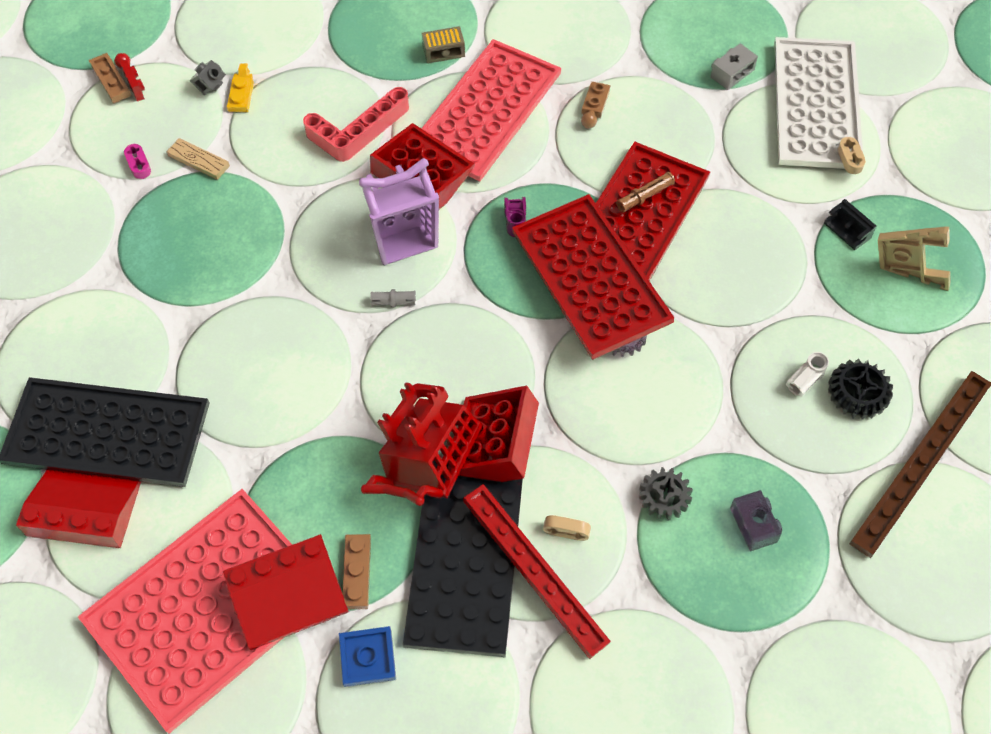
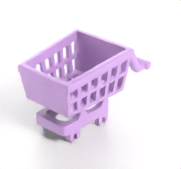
(403, 212)

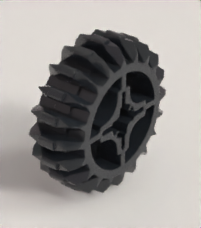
(846, 388)

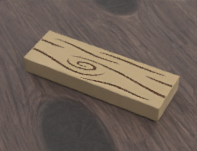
(198, 158)

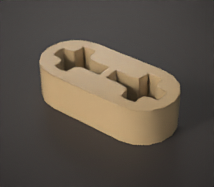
(856, 154)
(567, 527)

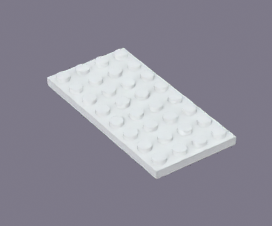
(815, 100)

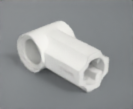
(807, 374)

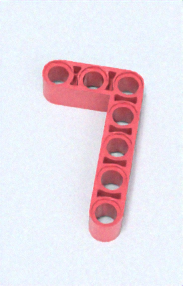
(360, 132)

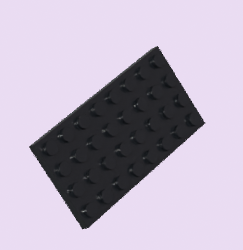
(105, 431)
(461, 574)

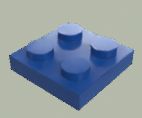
(367, 656)

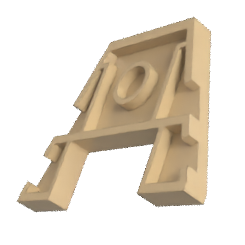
(905, 253)

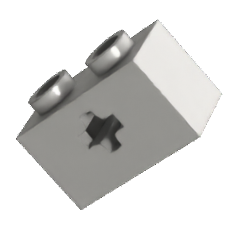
(733, 66)

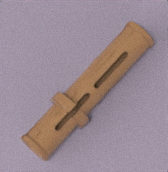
(638, 196)

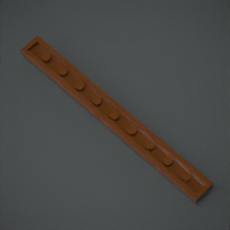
(920, 465)

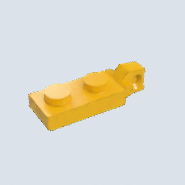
(241, 90)

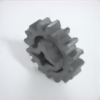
(677, 492)

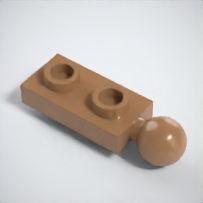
(594, 104)

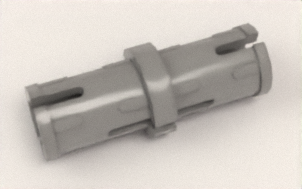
(393, 298)

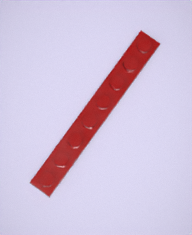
(537, 572)

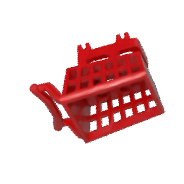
(414, 440)

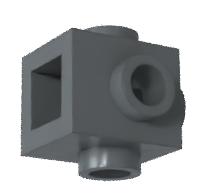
(207, 77)

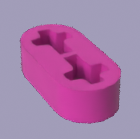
(140, 160)

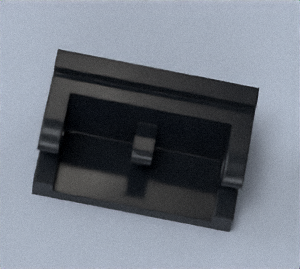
(850, 224)

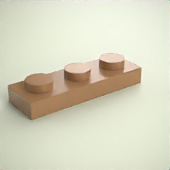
(110, 78)
(357, 571)

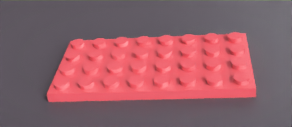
(491, 104)

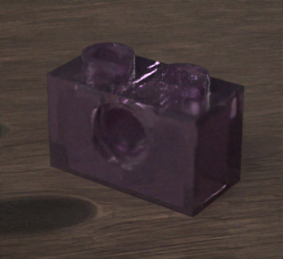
(756, 534)

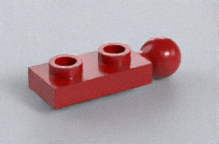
(123, 61)

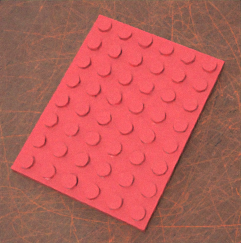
(174, 618)

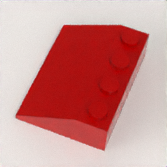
(445, 168)
(505, 437)
(79, 508)
(285, 592)

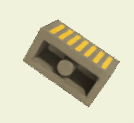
(443, 44)

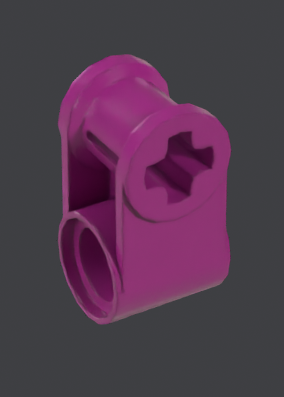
(514, 212)

